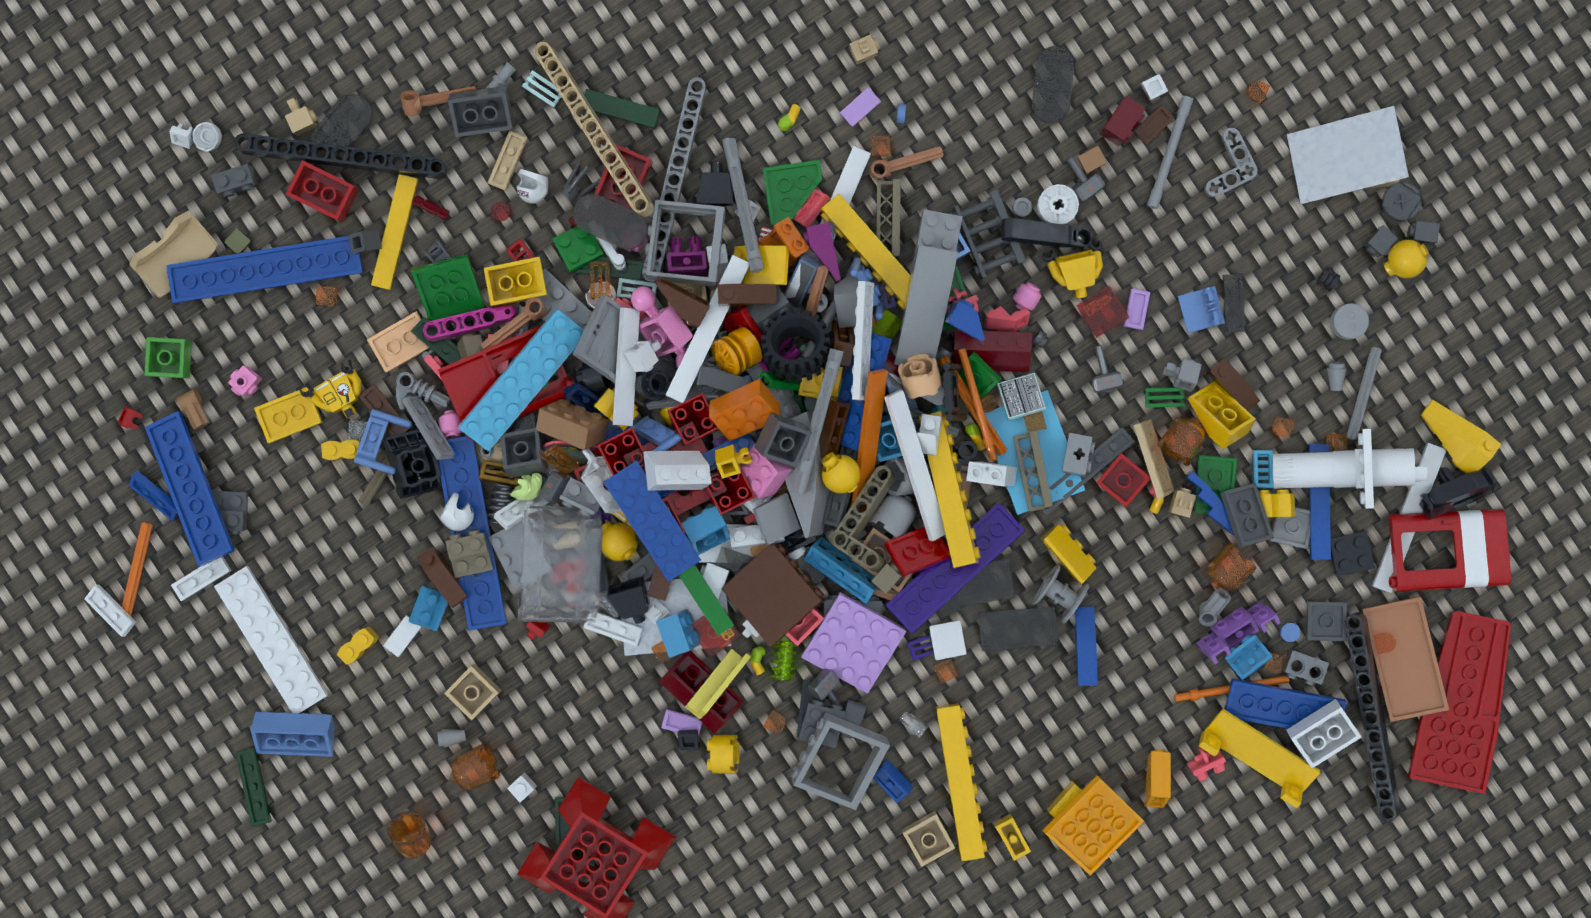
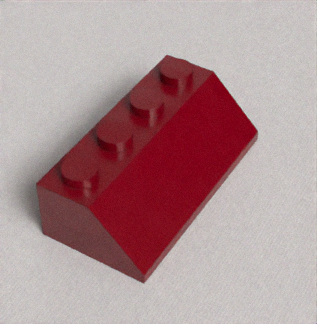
(999, 349)
(685, 680)

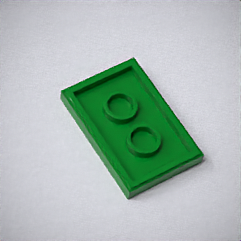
(1218, 474)

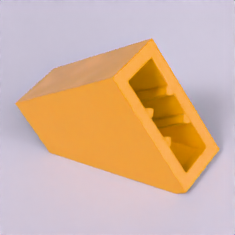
(1158, 779)

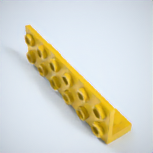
(1260, 754)

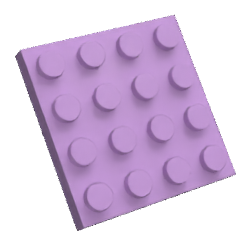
(853, 642)

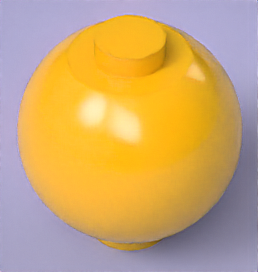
(1406, 259)
(840, 473)
(618, 541)

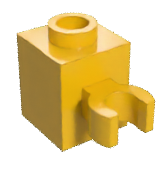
(729, 460)

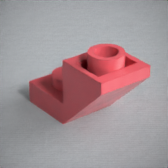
(1002, 321)

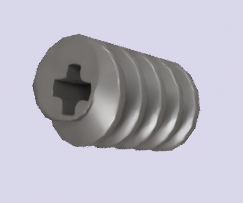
(502, 500)

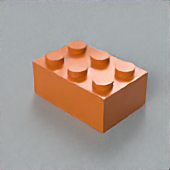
(743, 409)

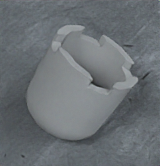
(902, 482)
(894, 515)

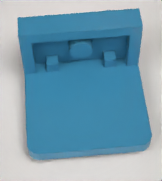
(1248, 656)

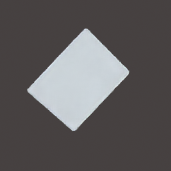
(947, 640)

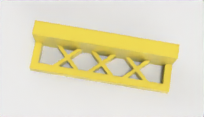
(716, 683)

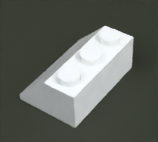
(676, 470)

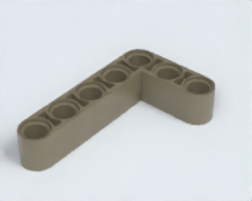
(862, 519)

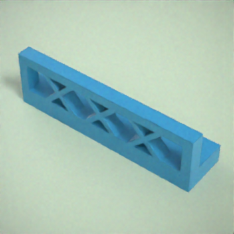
(841, 571)

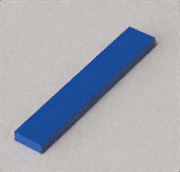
(1319, 515)

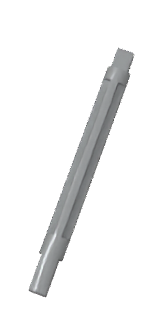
(743, 206)
(806, 461)

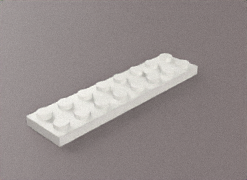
(271, 640)

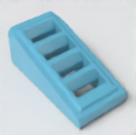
(1255, 478)

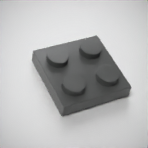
(1326, 621)

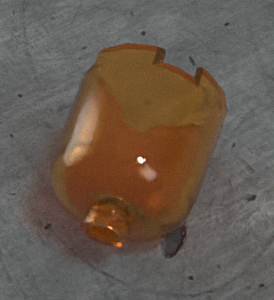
(1183, 439)
(1229, 569)
(474, 768)
(410, 834)

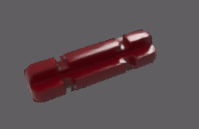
(431, 207)

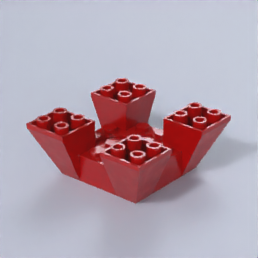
(692, 424)
(587, 831)

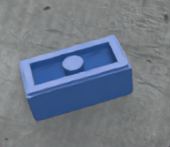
(892, 781)

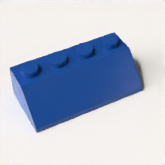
(965, 318)

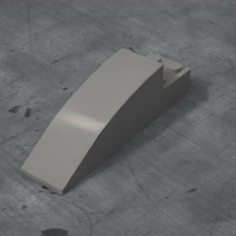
(929, 285)
(811, 505)

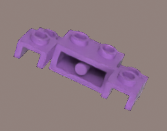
(1234, 628)

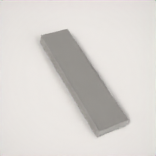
(428, 427)

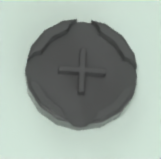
(1401, 201)

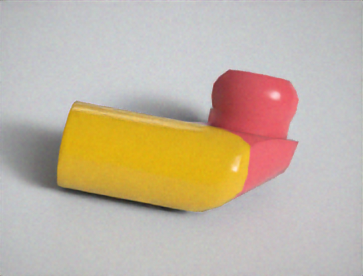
(1157, 503)

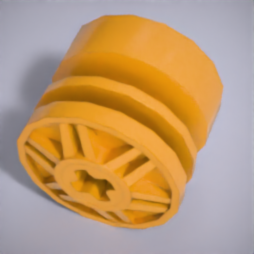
(736, 351)

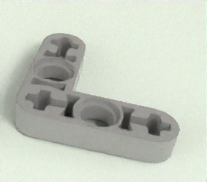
(1239, 164)

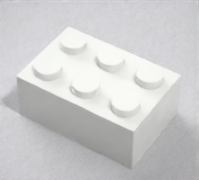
(1323, 733)

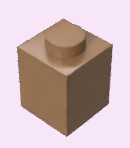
(1091, 160)

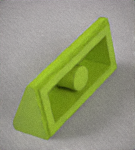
(888, 325)

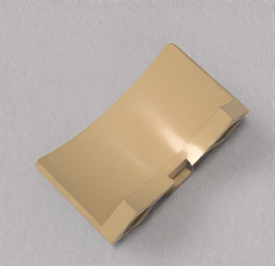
(182, 242)

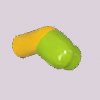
(790, 118)
(974, 433)
(756, 656)

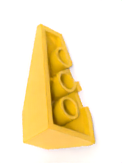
(1463, 440)

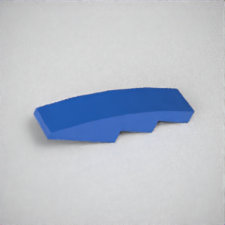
(1216, 507)
(1086, 646)

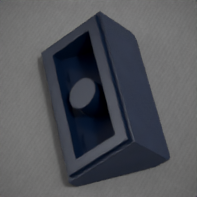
(582, 397)

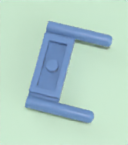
(865, 275)
(656, 433)
(373, 438)

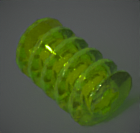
(784, 661)

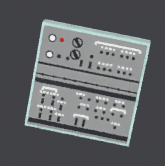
(1021, 396)

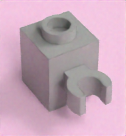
(1185, 374)

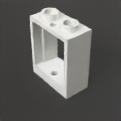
(991, 473)

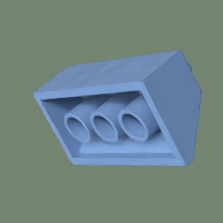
(293, 734)

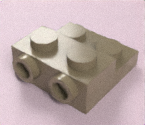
(469, 553)

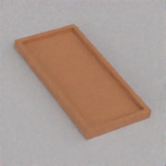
(1410, 670)

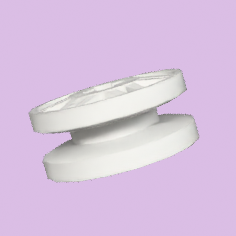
(1053, 194)

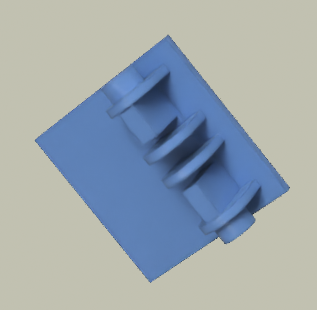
(1201, 309)

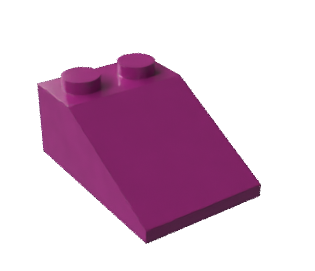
(821, 245)

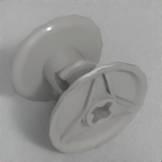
(1061, 594)

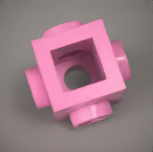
(244, 381)

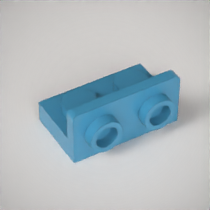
(428, 608)

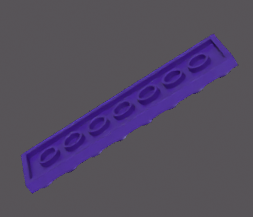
(942, 581)

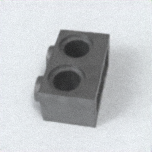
(1305, 664)

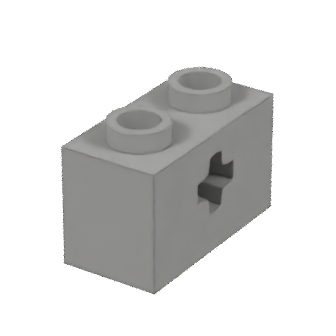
(1078, 443)

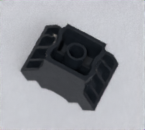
(414, 464)

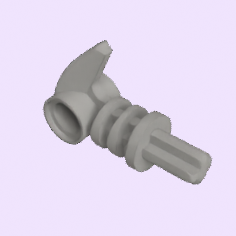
(419, 387)

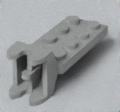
(560, 297)

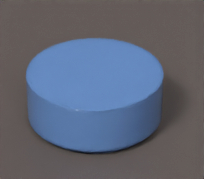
(901, 113)
(1289, 632)

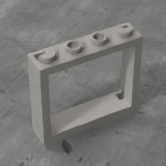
(693, 209)
(866, 775)

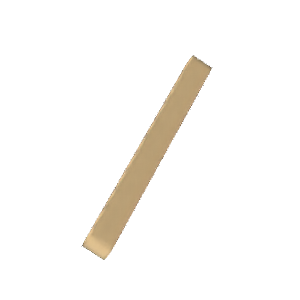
(599, 135)

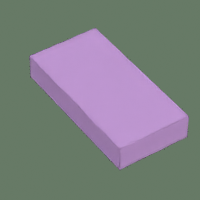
(860, 107)
(1137, 309)
(678, 721)

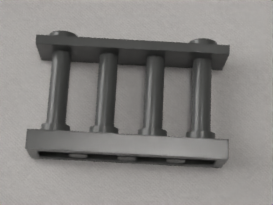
(1015, 255)

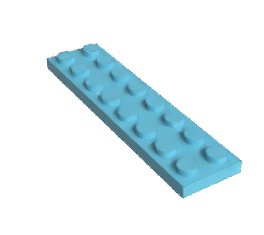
(522, 380)

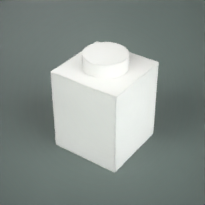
(522, 787)

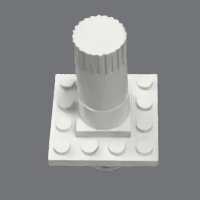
(1349, 468)

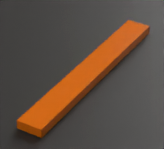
(870, 429)

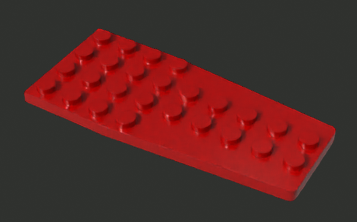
(1459, 743)

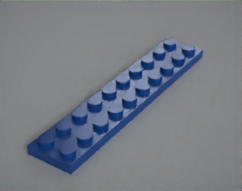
(263, 269)
(461, 475)

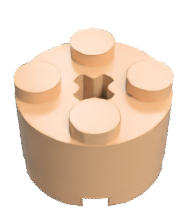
(920, 376)

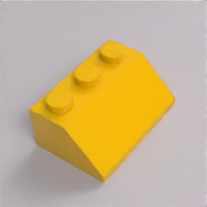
(1069, 553)

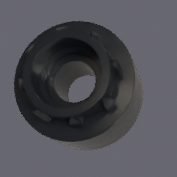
(592, 379)
(651, 385)

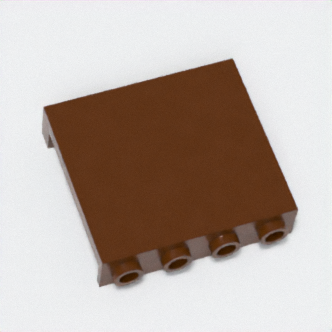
(773, 593)

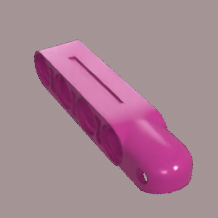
(498, 313)

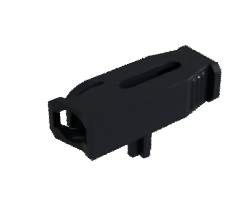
(1457, 492)

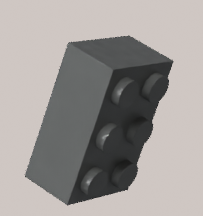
(481, 111)

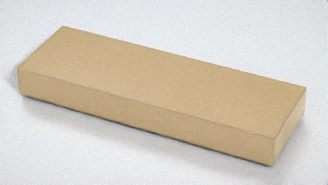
(507, 160)

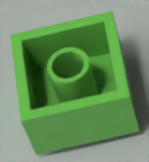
(168, 357)

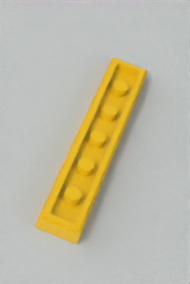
(394, 232)

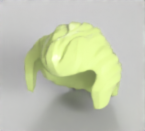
(528, 487)

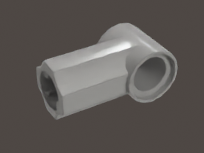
(1213, 606)

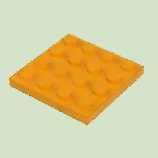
(1093, 825)

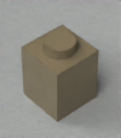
(469, 345)
(886, 577)

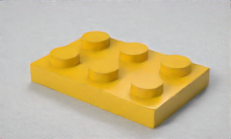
(287, 416)

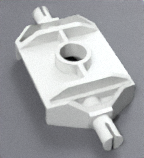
(594, 476)

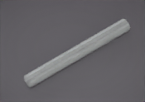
(1364, 393)

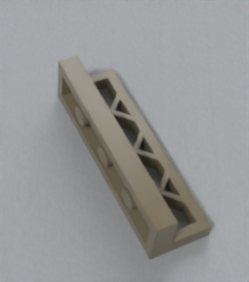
(896, 186)
(1040, 471)

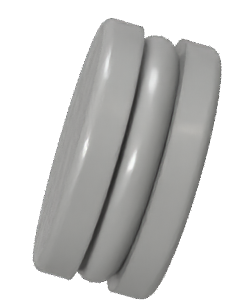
(1349, 321)

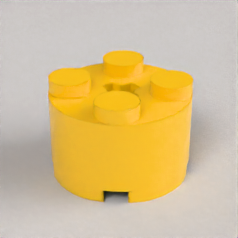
(723, 754)

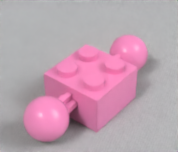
(661, 324)

